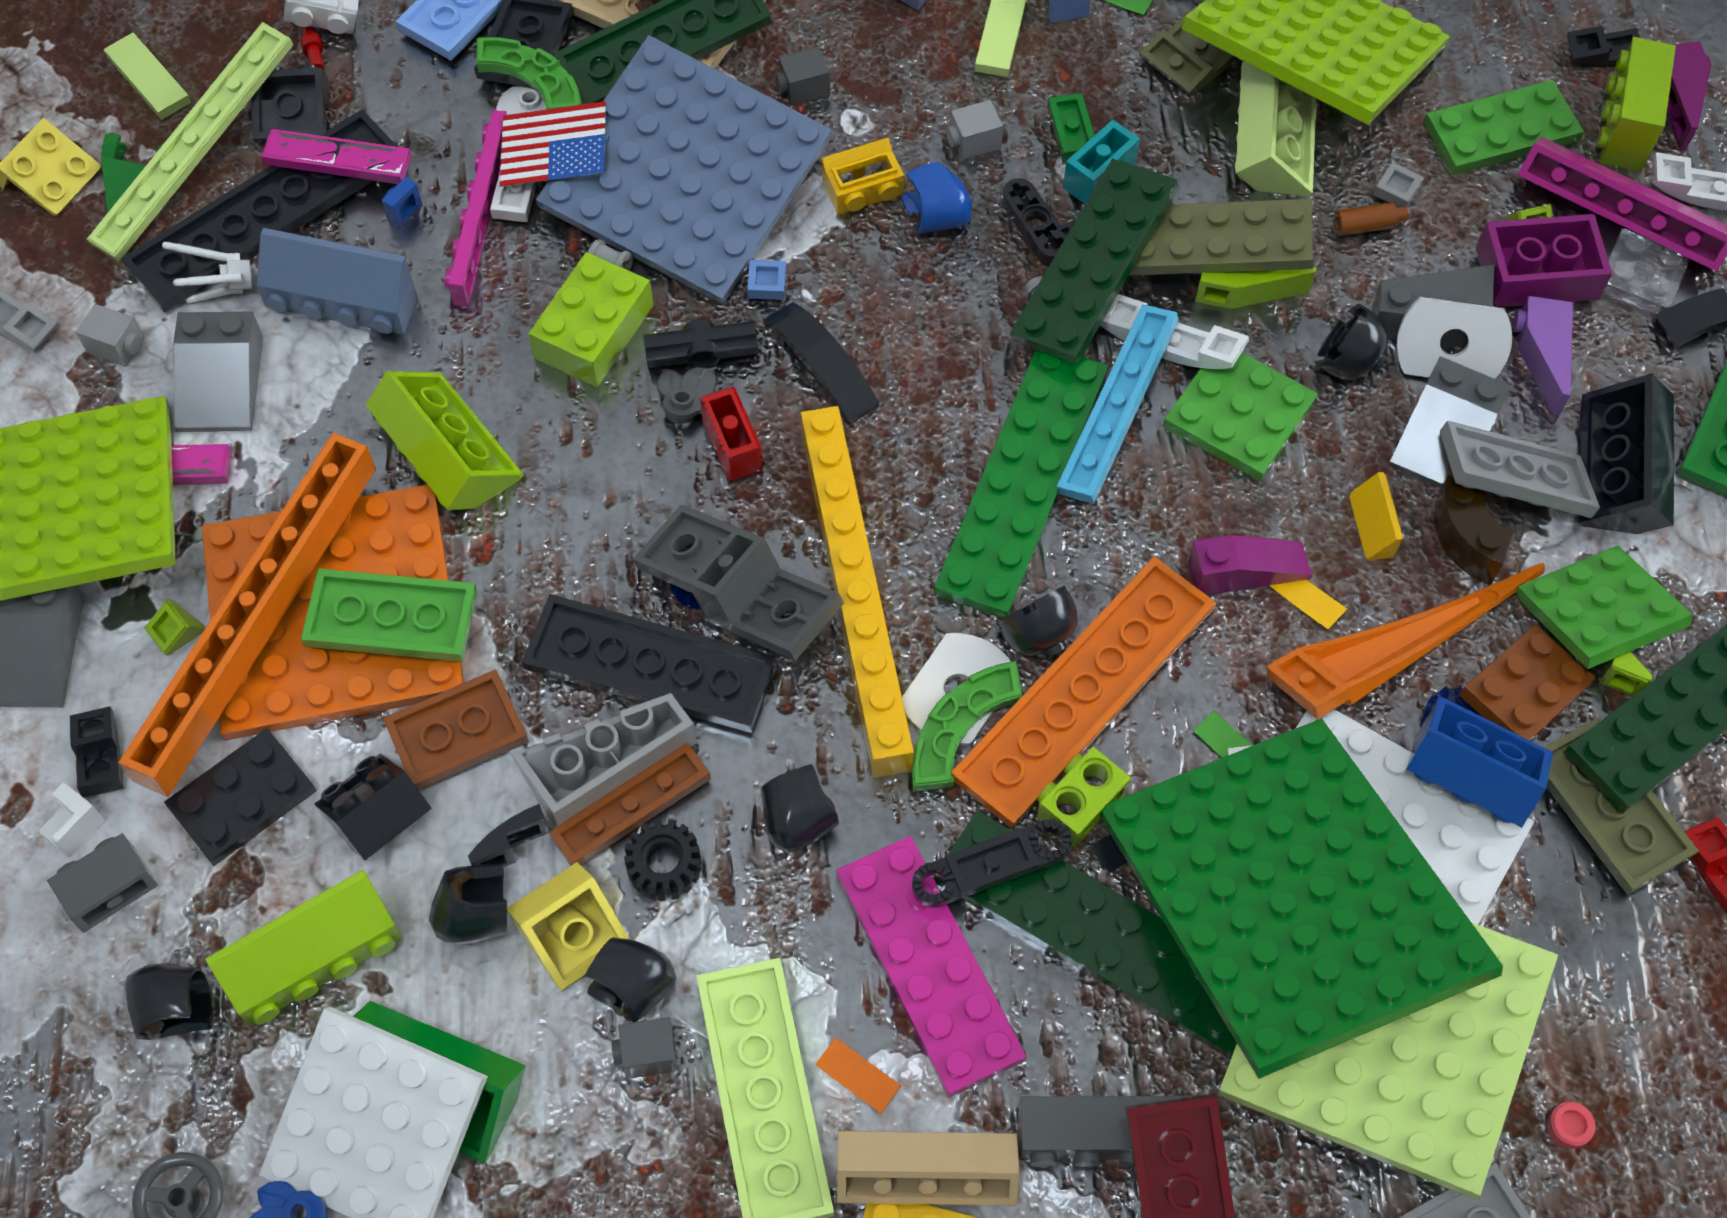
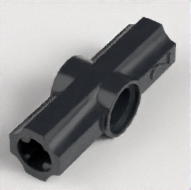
(700, 344)

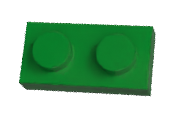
(1070, 123)

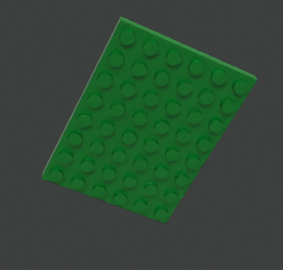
(1297, 897)

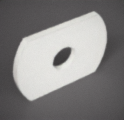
(1429, 318)
(954, 657)

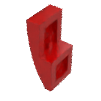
(1711, 859)

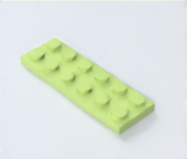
(764, 1093)

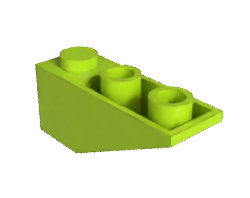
(1252, 287)

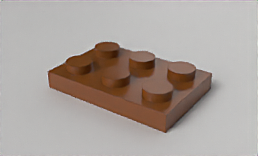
(1527, 684)
(455, 729)

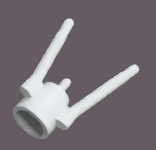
(233, 276)

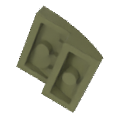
(1186, 58)

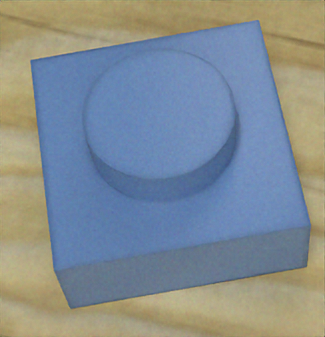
(766, 279)

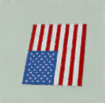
(553, 144)

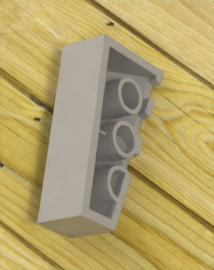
(592, 761)

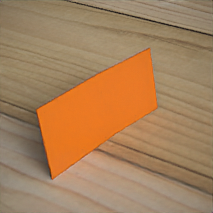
(858, 1075)

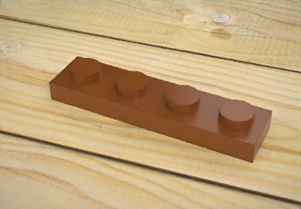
(630, 805)

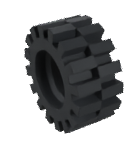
(666, 883)

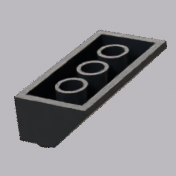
(1629, 455)

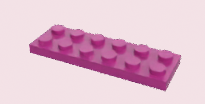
(930, 969)

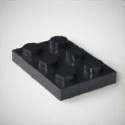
(533, 24)
(240, 796)

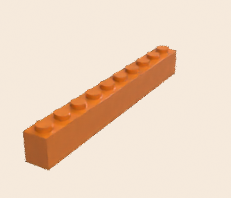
(248, 616)

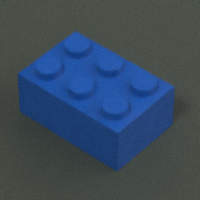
(1480, 762)

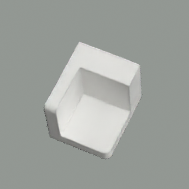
(72, 822)

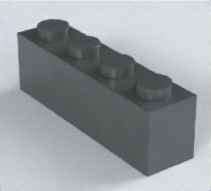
(1077, 1128)

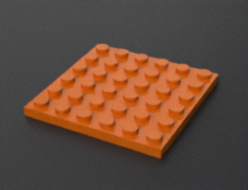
(309, 685)

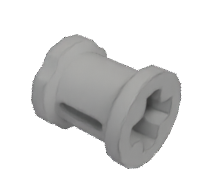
(611, 255)

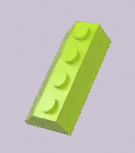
(442, 438)
(304, 949)

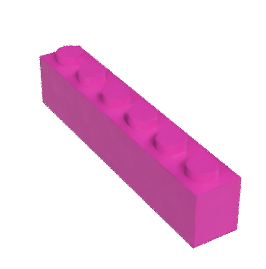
(1626, 202)

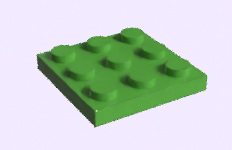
(1241, 413)
(1603, 606)

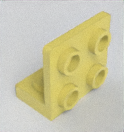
(48, 167)

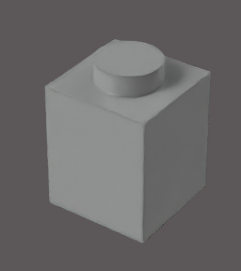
(975, 129)
(110, 335)

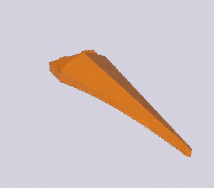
(1354, 665)

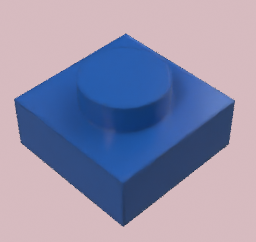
(402, 202)

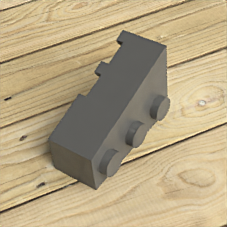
(1461, 285)

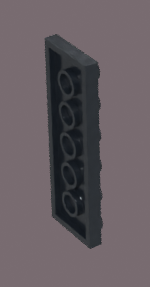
(649, 661)

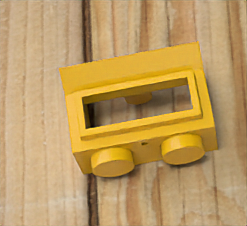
(865, 190)

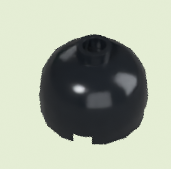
(1355, 345)
(1041, 624)

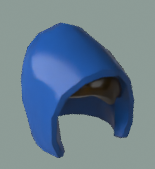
(939, 199)

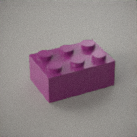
(1545, 259)

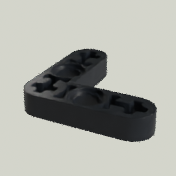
(1035, 207)

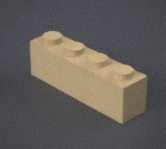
(927, 1168)

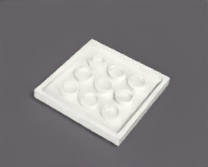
(372, 1121)

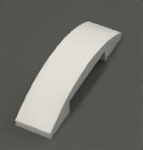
(1692, 185)
(1187, 344)

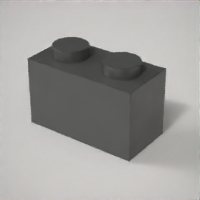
(102, 882)

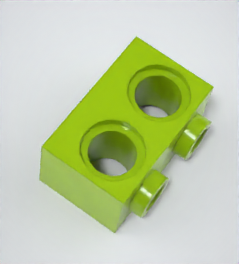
(1085, 798)

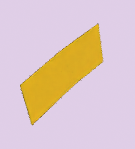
(1311, 601)

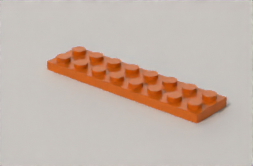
(1082, 691)

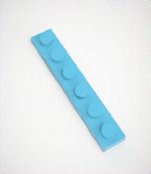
(1117, 404)

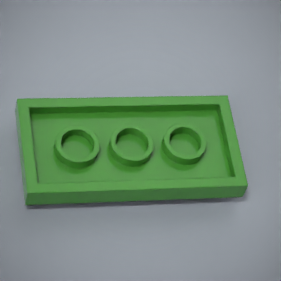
(1502, 126)
(389, 615)

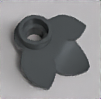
(683, 393)

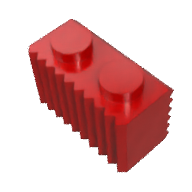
(731, 433)

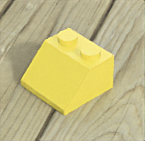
(566, 923)

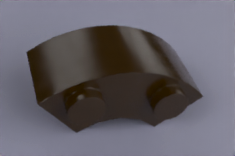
(1469, 531)

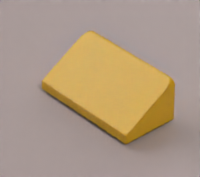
(1376, 518)

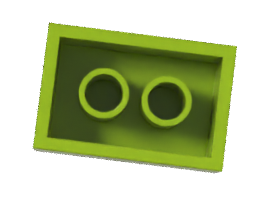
(1636, 104)
(591, 319)

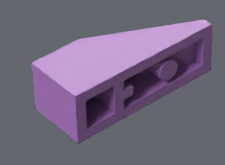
(1546, 347)

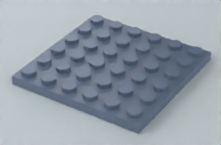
(689, 170)

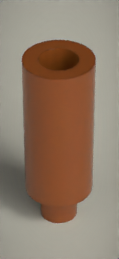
(1368, 218)

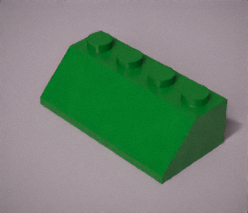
(500, 1087)

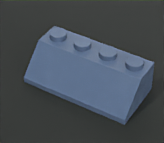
(335, 282)

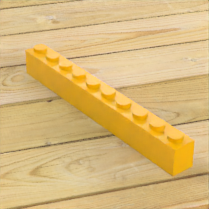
(854, 579)

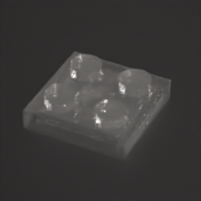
(1644, 272)

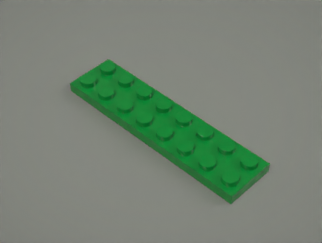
(1020, 484)

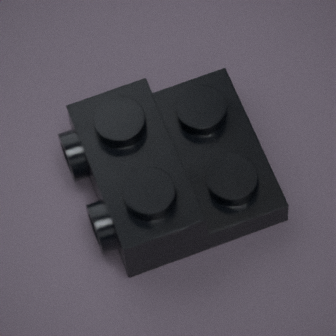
(291, 102)

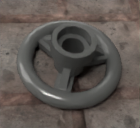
(194, 1199)

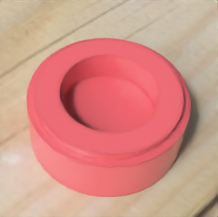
(1571, 1125)

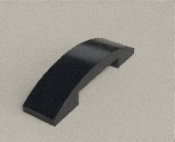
(824, 359)

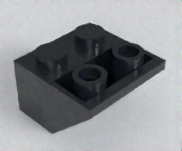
(372, 805)

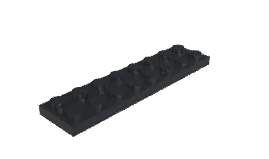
(233, 223)

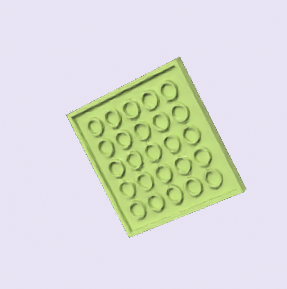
(1422, 1087)

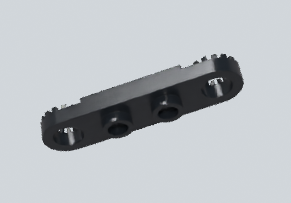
(991, 863)

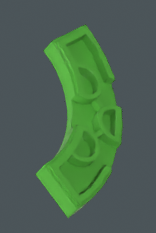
(530, 65)
(954, 717)

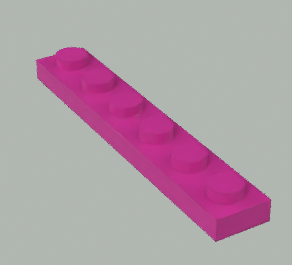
(476, 218)

